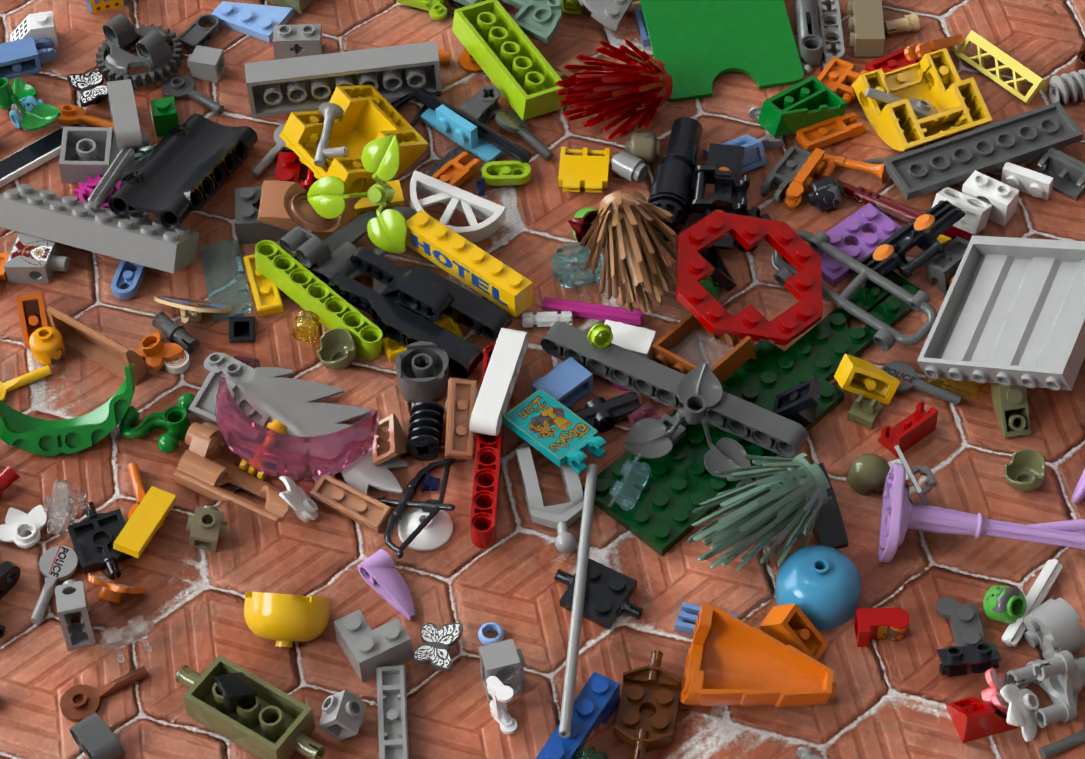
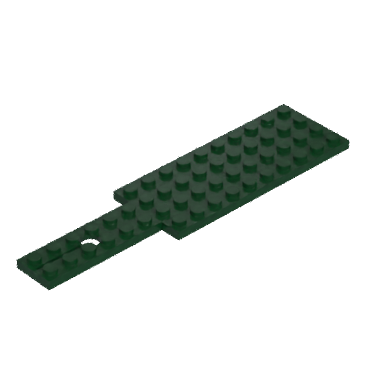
(680, 478)

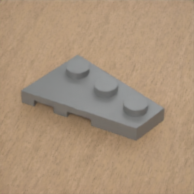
(205, 400)

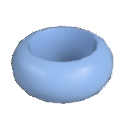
(487, 627)

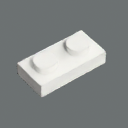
(1027, 180)

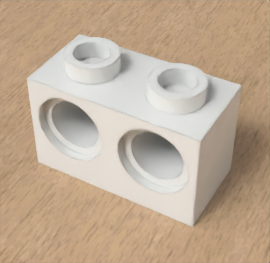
(975, 210)

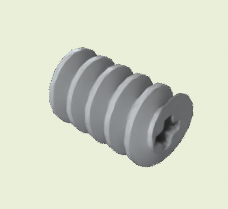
(1067, 87)

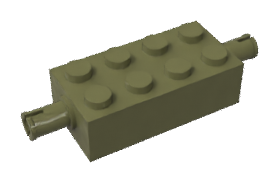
(266, 725)

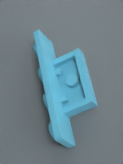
(461, 132)

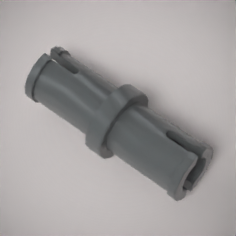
(175, 332)

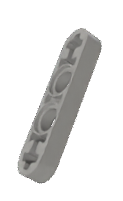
(831, 30)

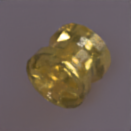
(306, 326)

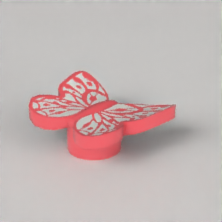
(992, 694)

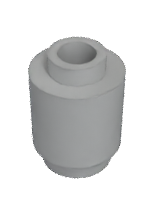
(629, 167)

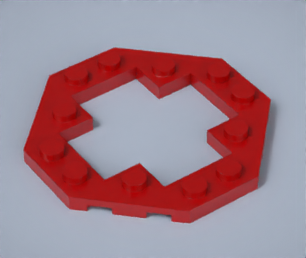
(749, 232)

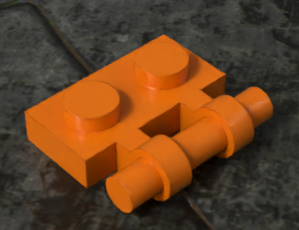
(837, 74)

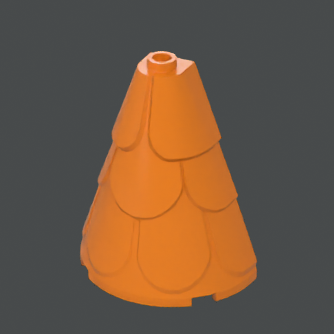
(749, 668)

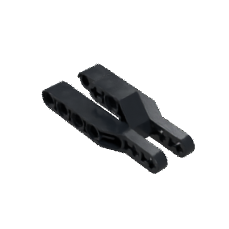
(427, 295)

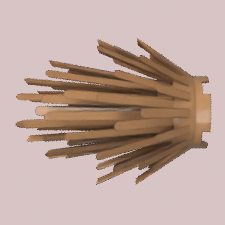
(628, 228)

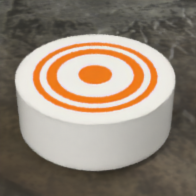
(179, 365)

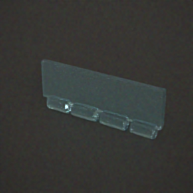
(226, 278)

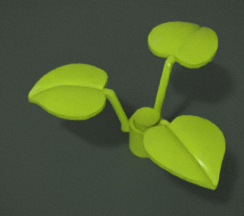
(382, 159)

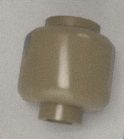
(644, 146)

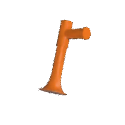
(838, 161)

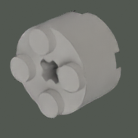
(1054, 628)

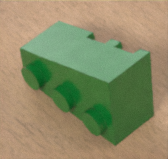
(800, 107)

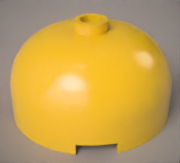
(286, 616)

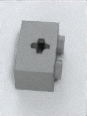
(297, 40)

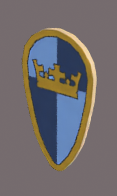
(193, 305)

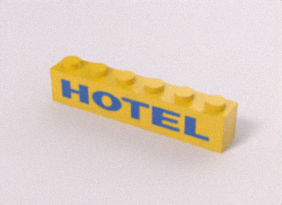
(469, 263)

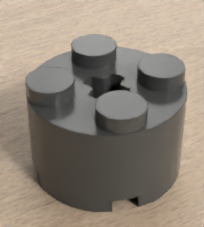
(423, 372)

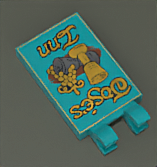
(554, 430)

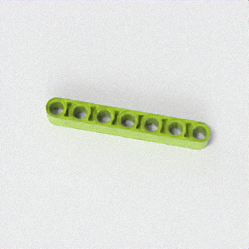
(317, 297)

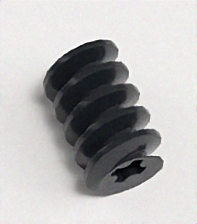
(425, 430)

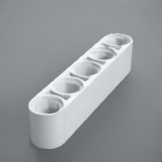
(499, 382)

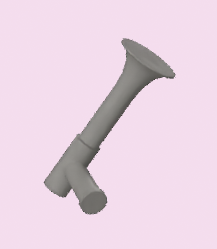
(331, 113)

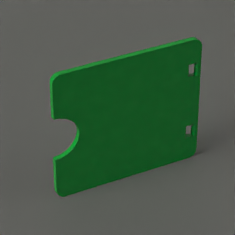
(721, 36)

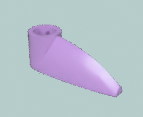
(384, 578)

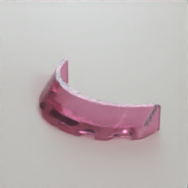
(291, 455)

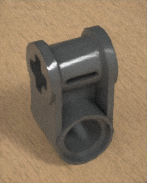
(483, 104)

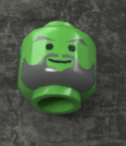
(1004, 604)

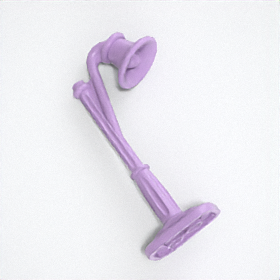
(901, 514)

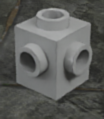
(342, 715)

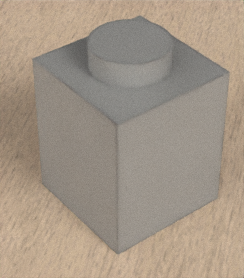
(206, 63)

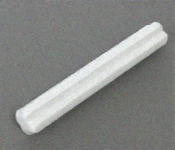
(1033, 600)

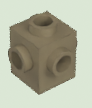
(206, 528)

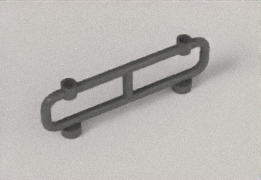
(886, 335)

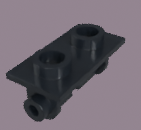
(979, 656)

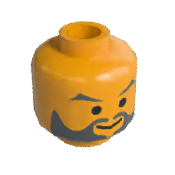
(47, 345)

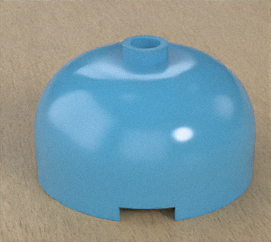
(821, 584)

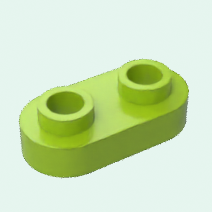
(506, 173)

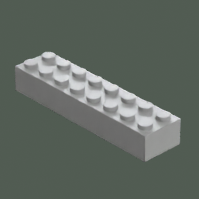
(309, 81)
(98, 231)

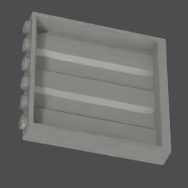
(1012, 315)

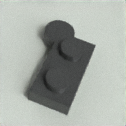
(964, 620)

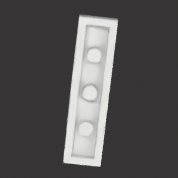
(456, 198)

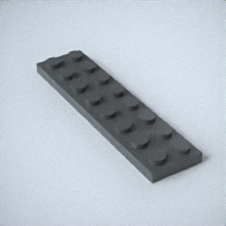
(982, 150)

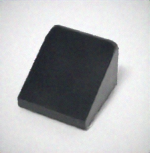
(242, 329)
(235, 688)

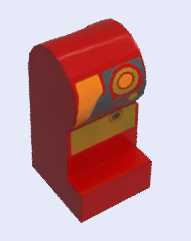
(880, 624)

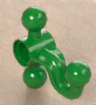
(173, 420)

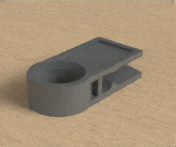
(197, 35)

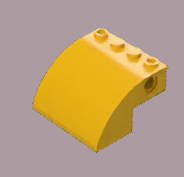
(931, 80)
(364, 119)

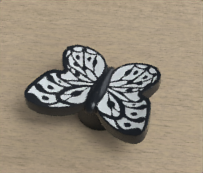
(90, 87)

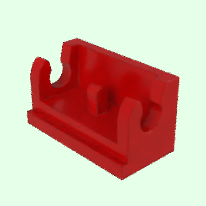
(909, 430)

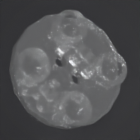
(61, 506)
(117, 638)

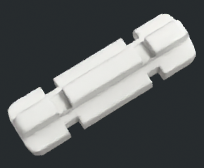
(545, 319)

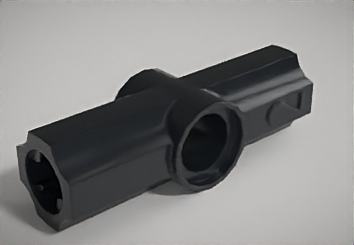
(604, 413)

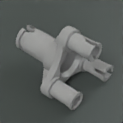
(1060, 678)

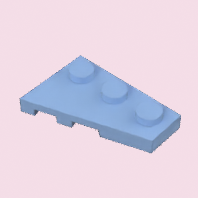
(252, 18)

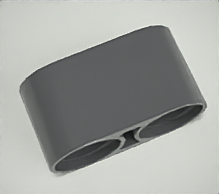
(96, 738)

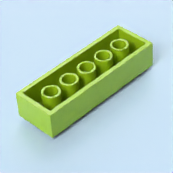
(508, 58)

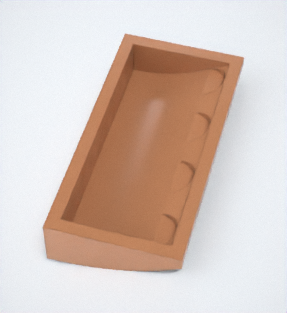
(96, 346)

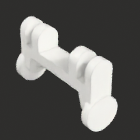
(501, 695)

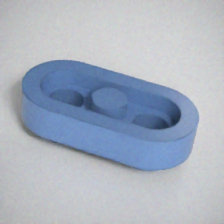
(126, 281)

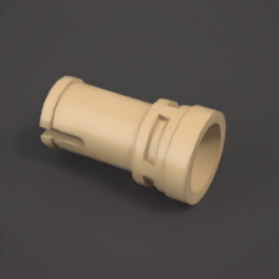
(907, 23)

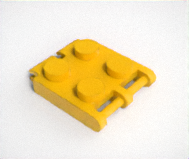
(583, 170)

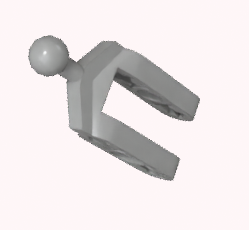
(552, 516)

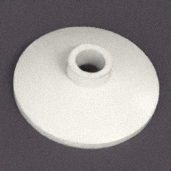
(434, 534)

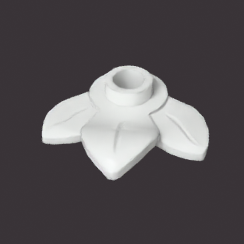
(298, 499)
(21, 524)
(1021, 709)

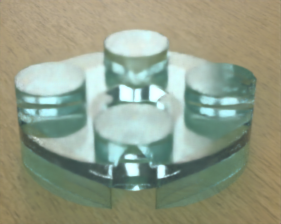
(573, 275)

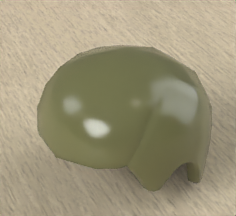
(337, 349)
(1026, 470)
(868, 473)

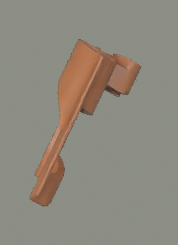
(205, 472)

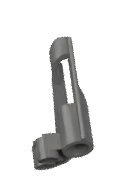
(333, 253)

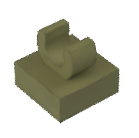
(865, 411)

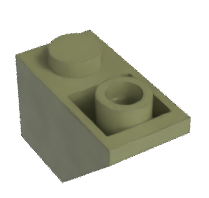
(1011, 409)

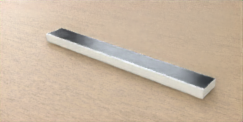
(30, 157)

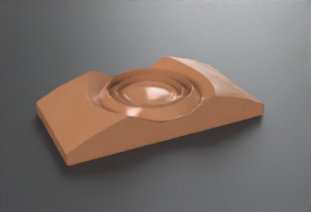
(286, 206)

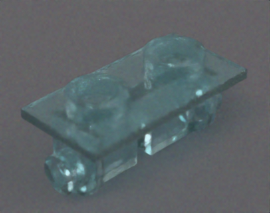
(633, 474)

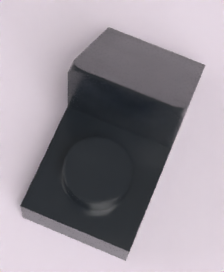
(799, 402)

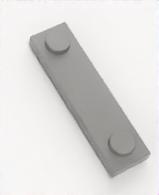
(392, 712)

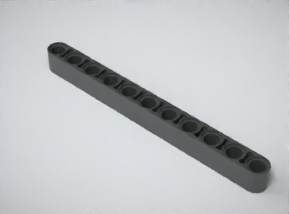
(661, 384)

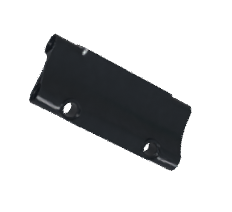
(183, 170)

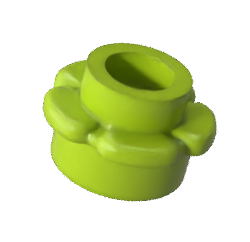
(600, 335)

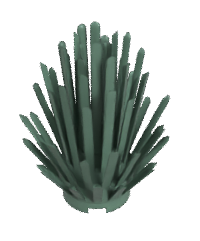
(763, 509)

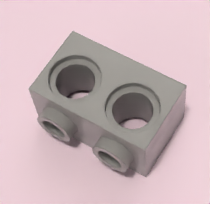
(505, 663)

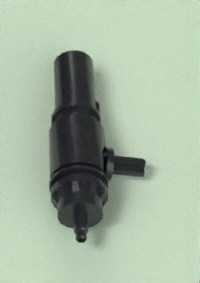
(675, 175)

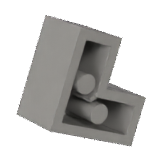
(372, 648)

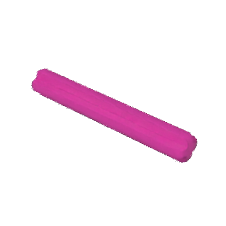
(593, 311)

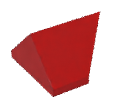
(976, 719)

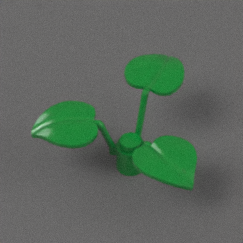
(39, 116)

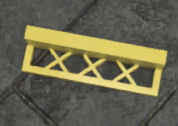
(1010, 63)

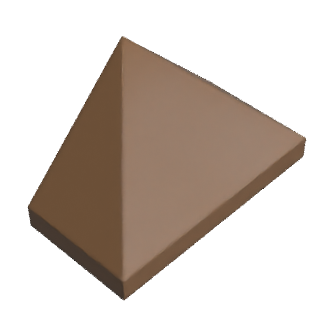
(389, 441)

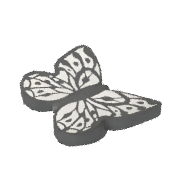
(437, 644)

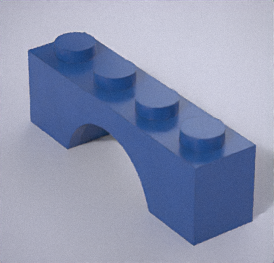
(590, 708)

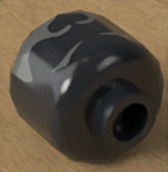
(826, 193)

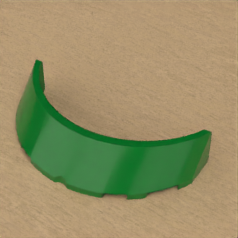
(67, 435)

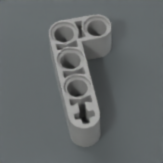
(124, 114)

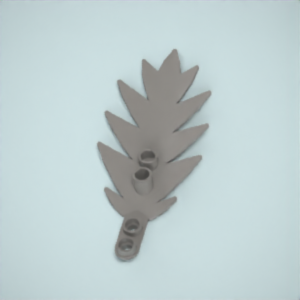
(296, 407)

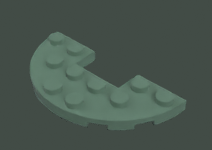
(535, 18)

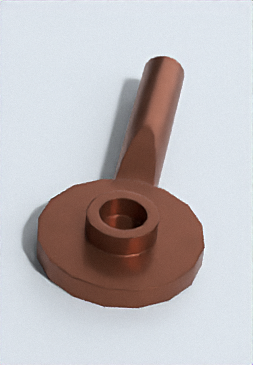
(84, 699)

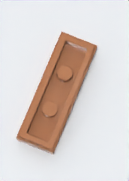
(460, 404)
(351, 503)

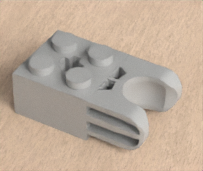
(90, 152)

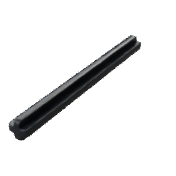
(484, 132)

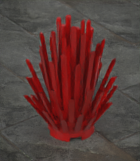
(630, 87)

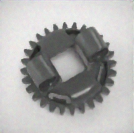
(154, 46)

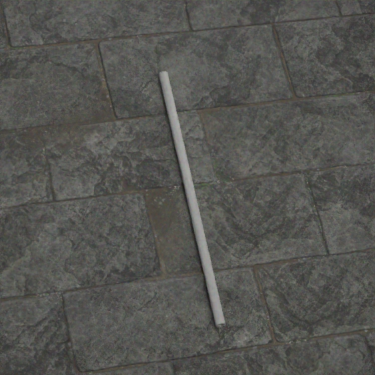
(578, 603)

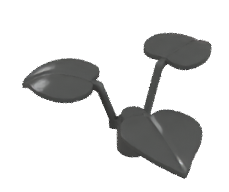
(697, 392)

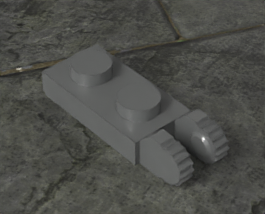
(785, 172)

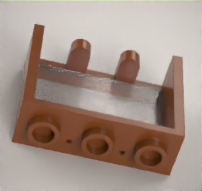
(692, 344)

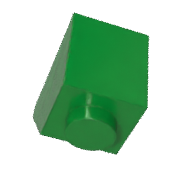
(164, 115)

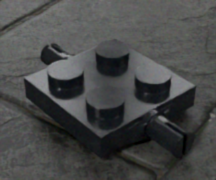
(95, 538)
(605, 594)

